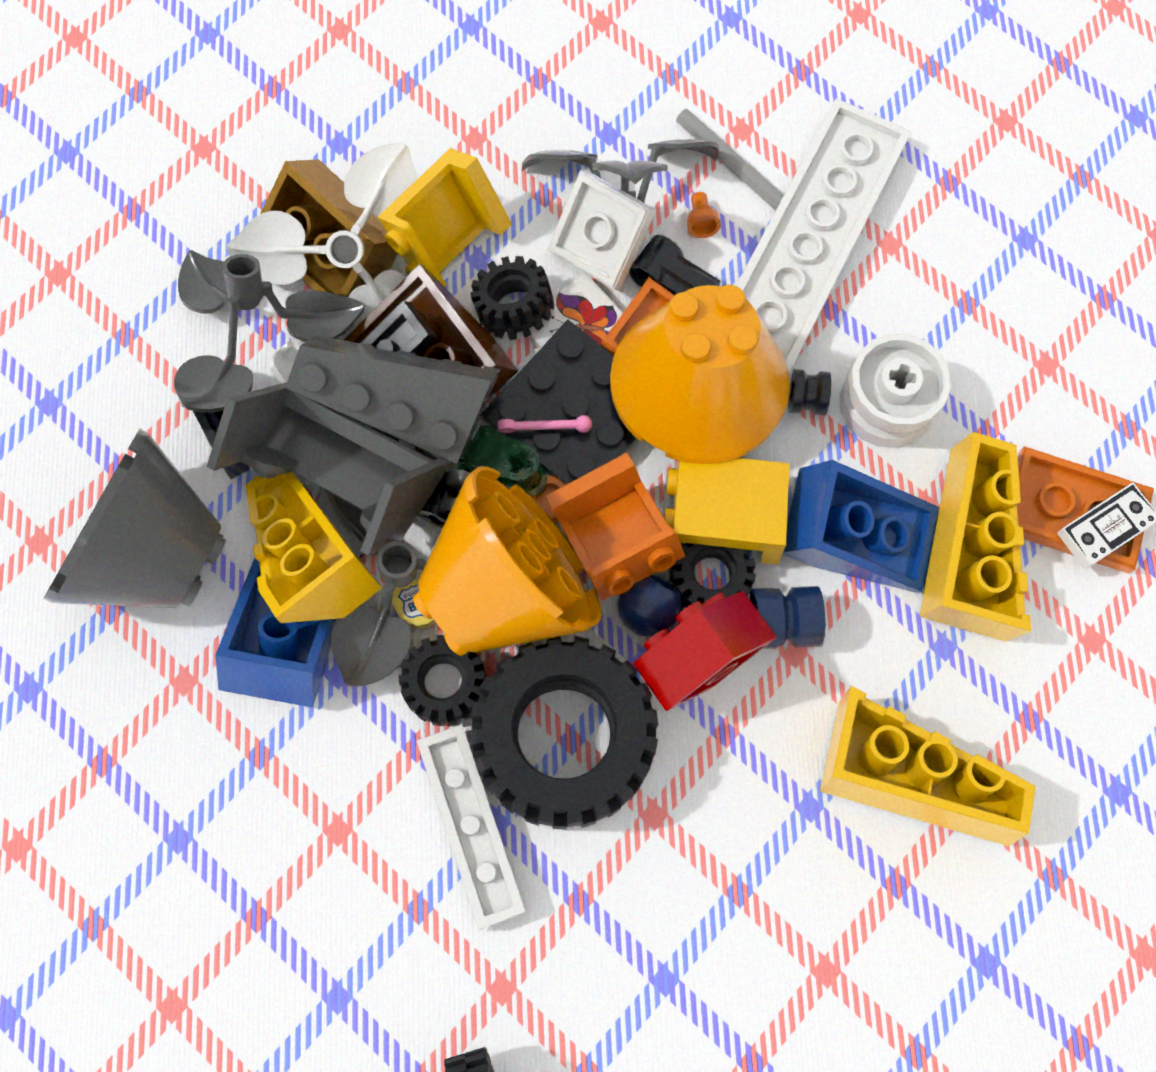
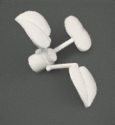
(279, 238)

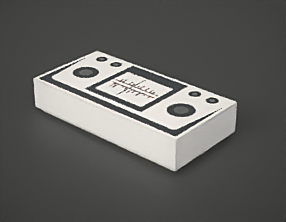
(1108, 526)

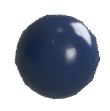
(649, 606)

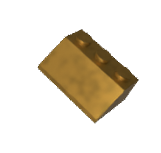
(318, 202)

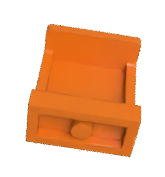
(615, 527)

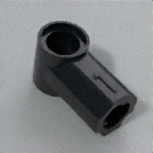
(666, 265)

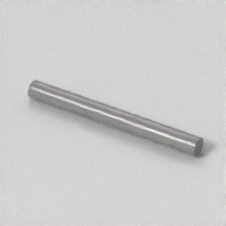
(732, 159)

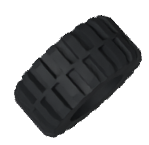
(574, 668)

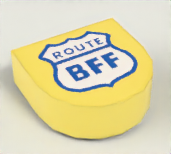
(406, 608)

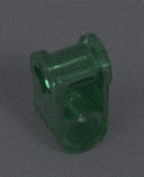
(514, 460)

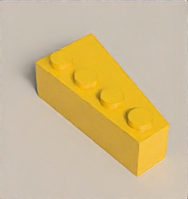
(977, 541)

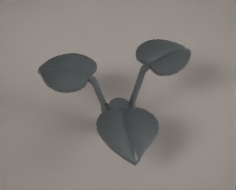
(628, 171)
(237, 282)
(365, 641)

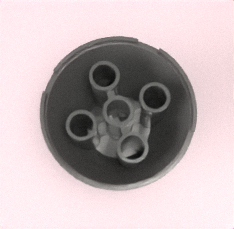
(141, 538)

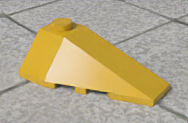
(302, 555)

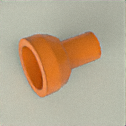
(703, 219)

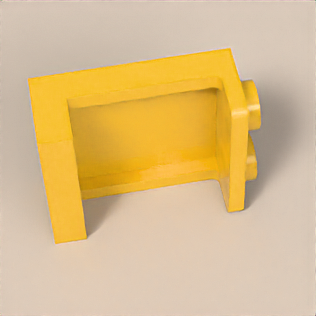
(443, 213)
(731, 505)

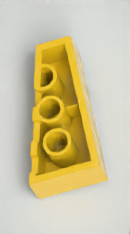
(920, 775)

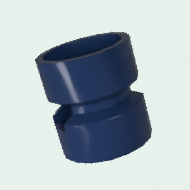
(794, 616)

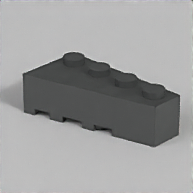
(397, 392)

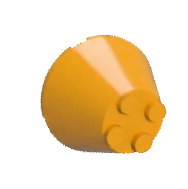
(701, 377)
(502, 572)

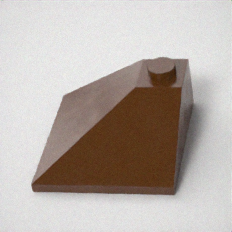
(457, 331)

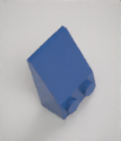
(859, 526)
(271, 657)

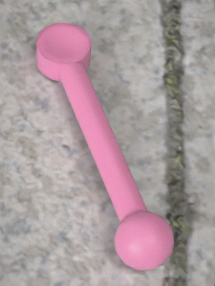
(582, 424)

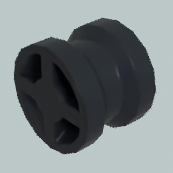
(809, 392)

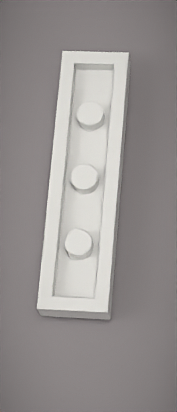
(471, 827)

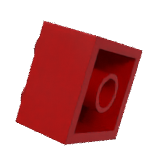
(703, 648)

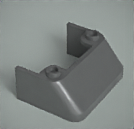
(371, 469)

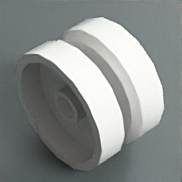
(894, 390)

